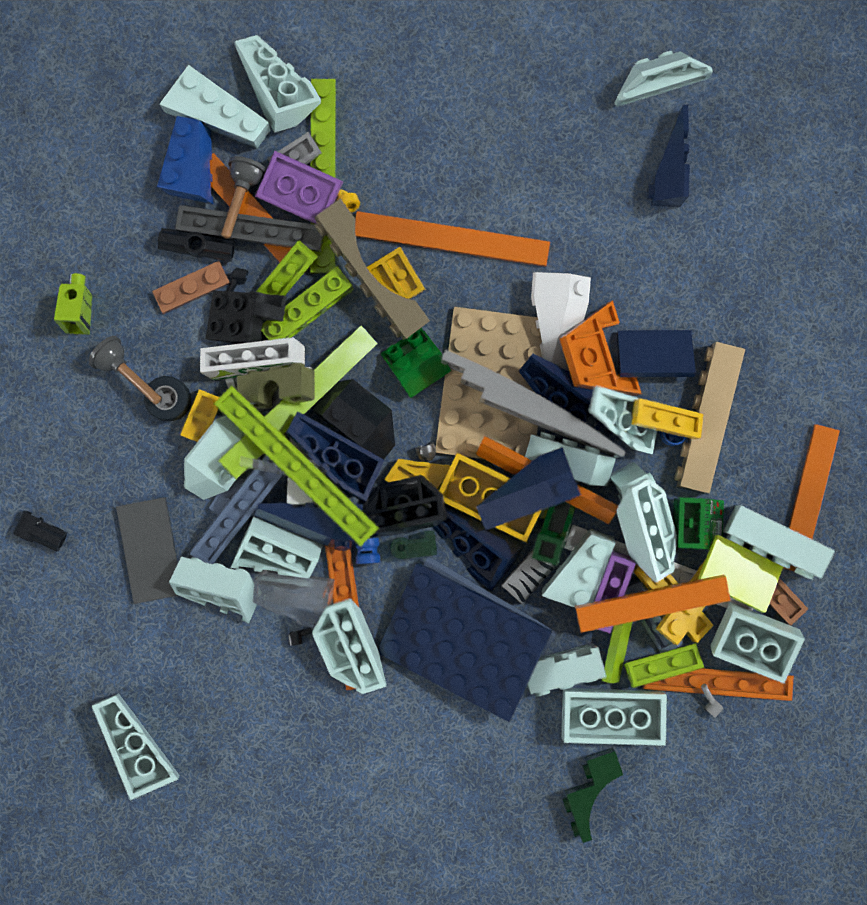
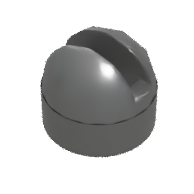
(426, 452)

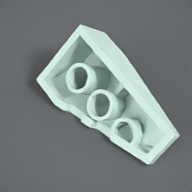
(280, 91)

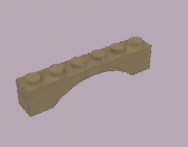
(339, 227)

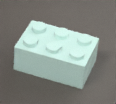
(757, 642)

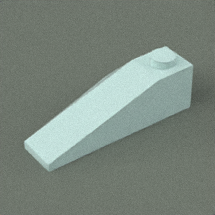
(616, 413)

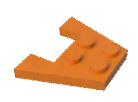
(590, 357)

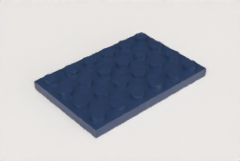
(464, 642)

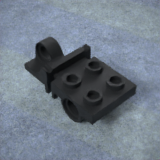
(240, 315)

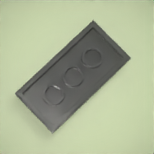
(148, 548)

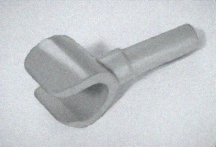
(713, 706)

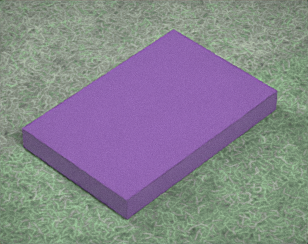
(297, 187)

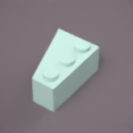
(586, 464)
(216, 585)
(566, 669)

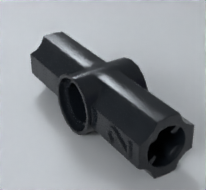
(181, 242)

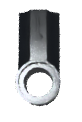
(37, 530)

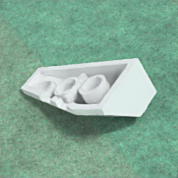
(560, 307)

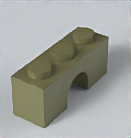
(294, 383)

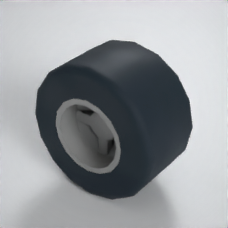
(172, 392)

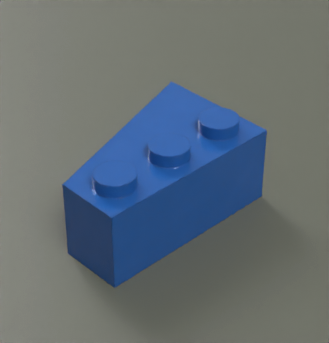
(188, 162)

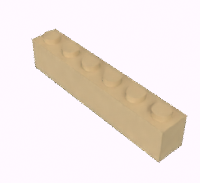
(715, 404)

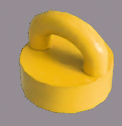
(349, 199)

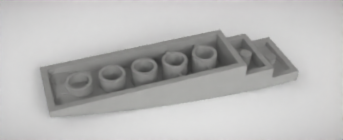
(522, 403)

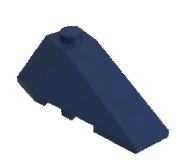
(671, 178)
(557, 387)
(341, 459)
(534, 488)
(308, 522)
(488, 551)

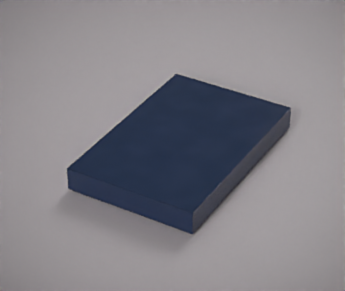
(655, 353)

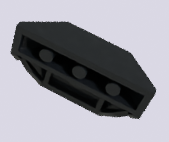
(358, 416)
(405, 506)

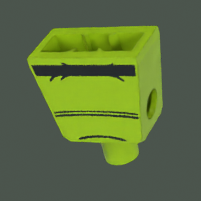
(75, 309)

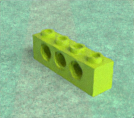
(309, 305)

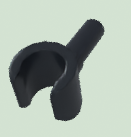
(238, 275)
(295, 637)

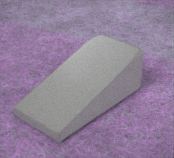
(302, 149)

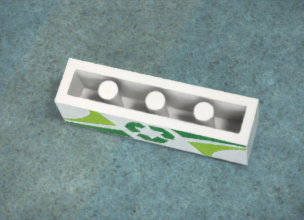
(238, 359)

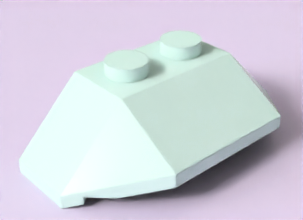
(661, 75)
(202, 470)
(648, 528)
(349, 647)

